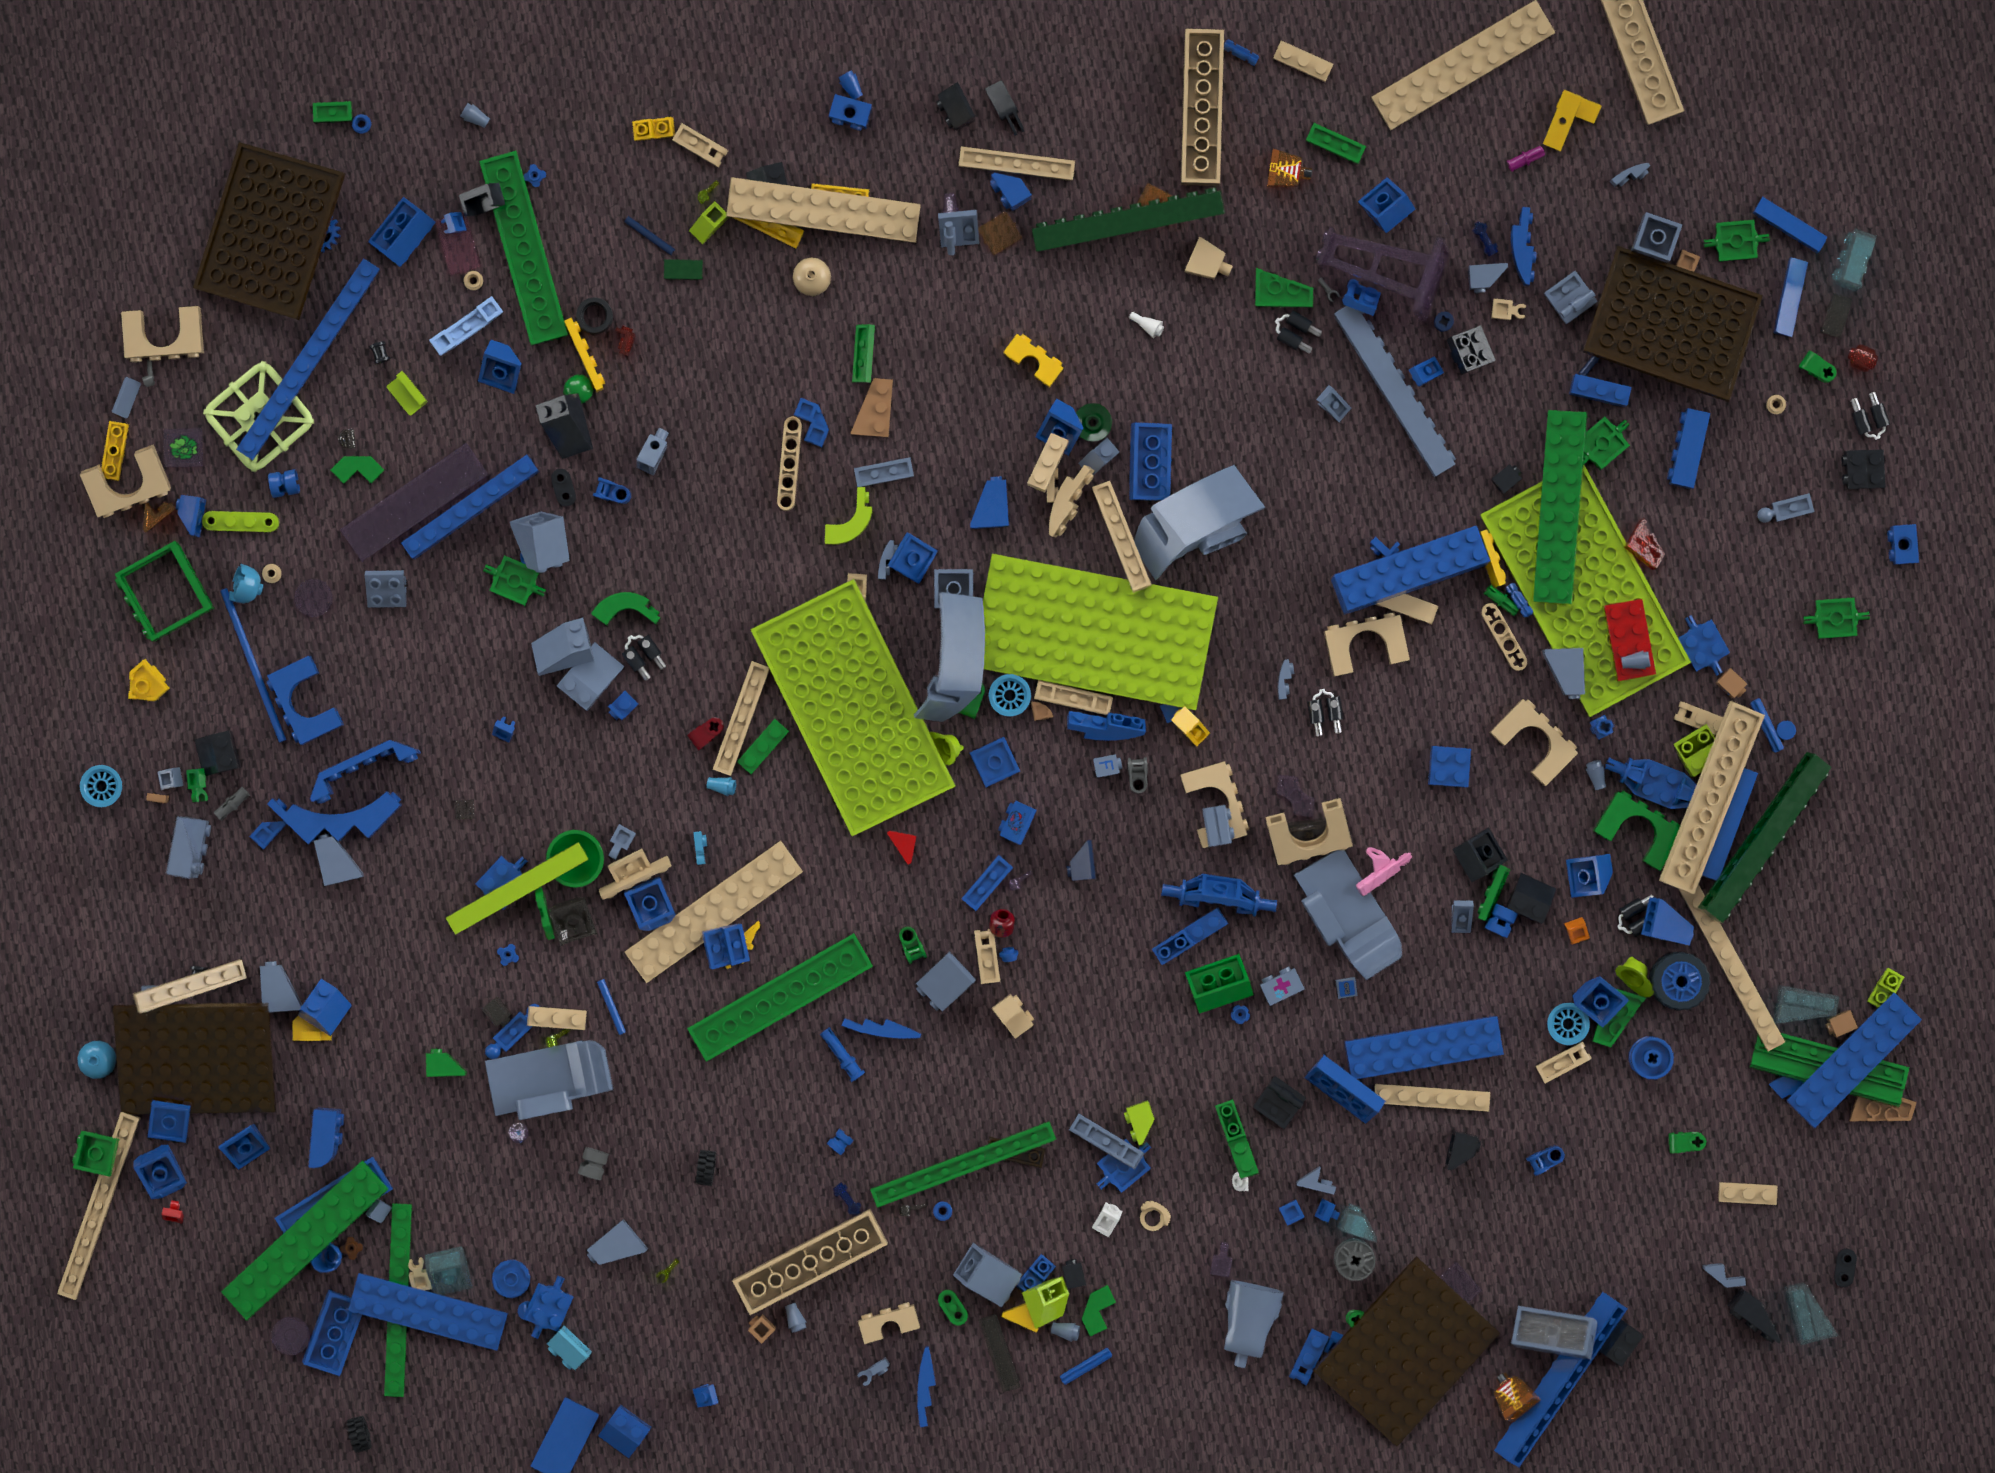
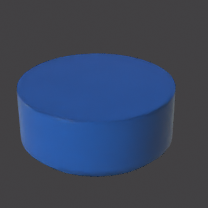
(1786, 730)

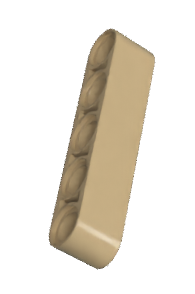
(789, 454)
(1412, 607)

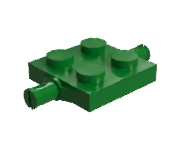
(1736, 240)
(1604, 442)
(514, 580)
(1836, 618)

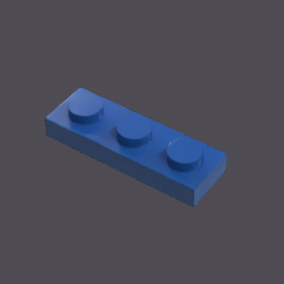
(987, 883)

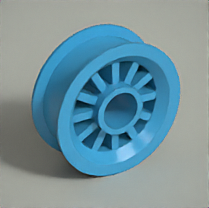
(1023, 685)
(85, 790)
(1585, 1024)

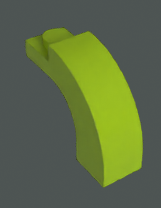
(852, 529)

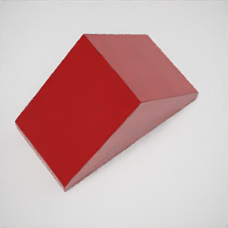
(904, 843)

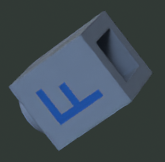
(1107, 765)

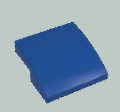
(725, 946)

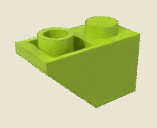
(709, 222)
(1141, 1119)

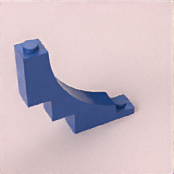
(312, 824)

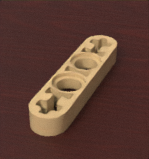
(1506, 635)

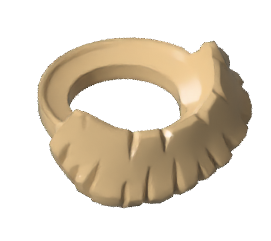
(1164, 1215)

